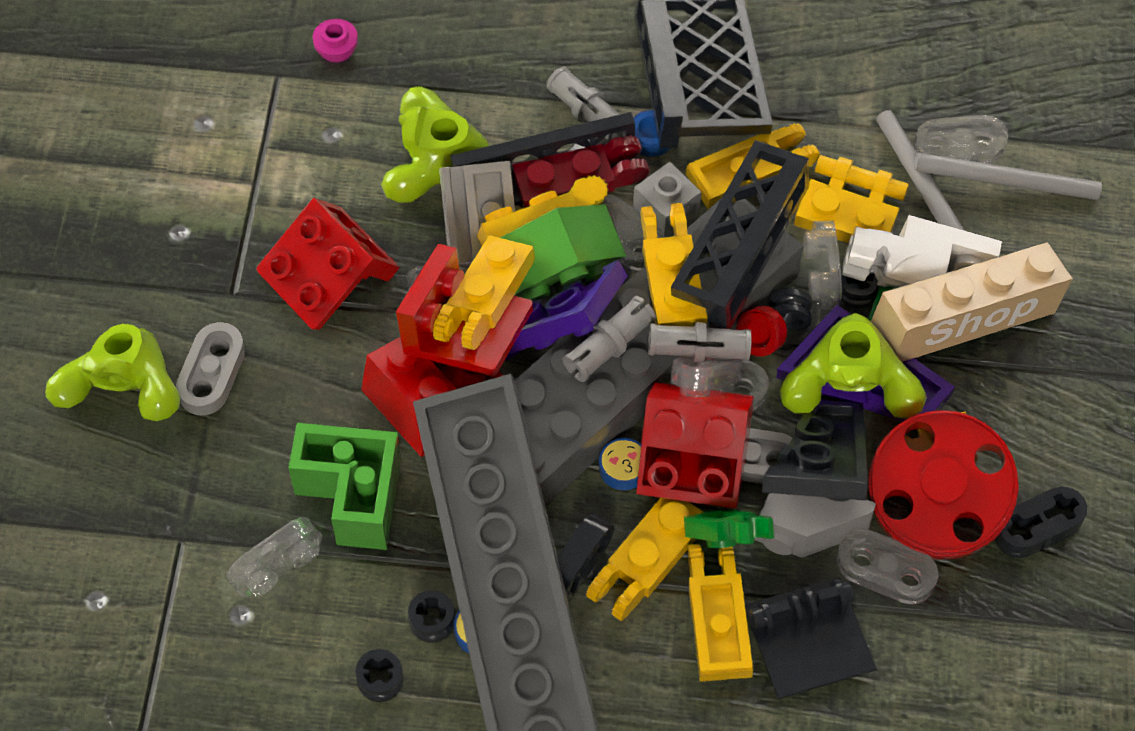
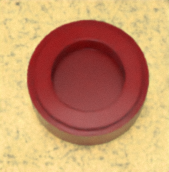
(766, 328)

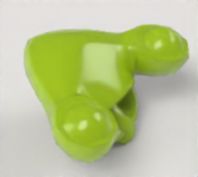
(431, 136)
(853, 359)
(119, 362)

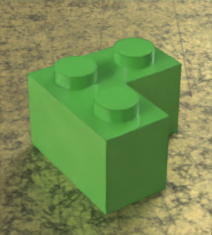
(567, 247)
(354, 469)

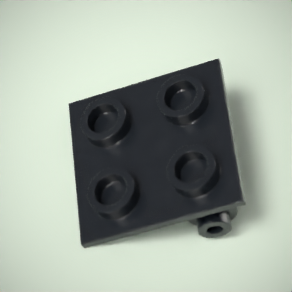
(810, 637)

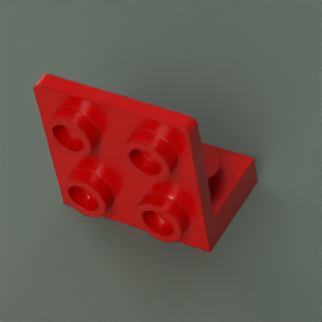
(323, 261)
(423, 303)

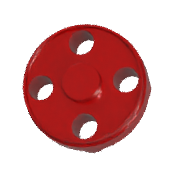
(943, 484)

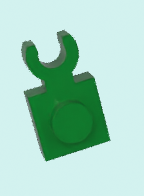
(728, 527)

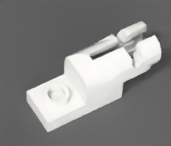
(915, 255)

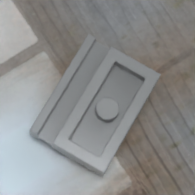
(469, 196)

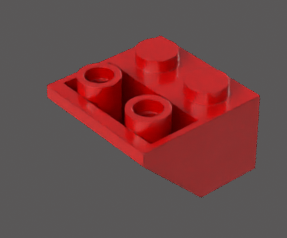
(398, 379)
(694, 446)

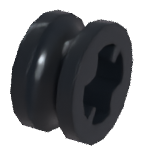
(857, 297)
(793, 307)
(426, 600)
(380, 660)

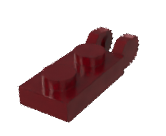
(562, 170)

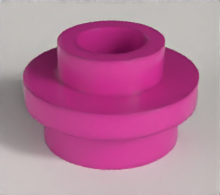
(335, 48)

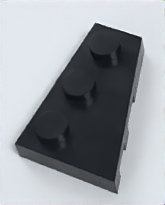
(824, 455)

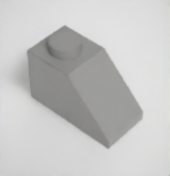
(812, 523)

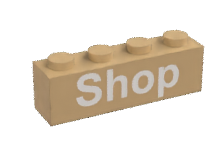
(972, 301)

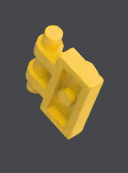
(846, 208)

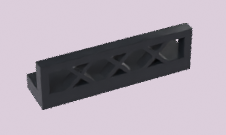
(548, 143)
(758, 241)

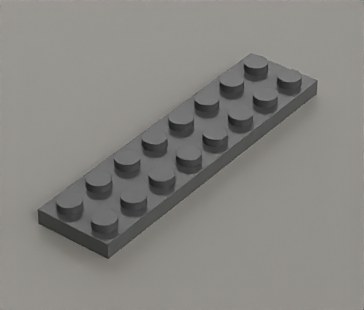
(504, 560)

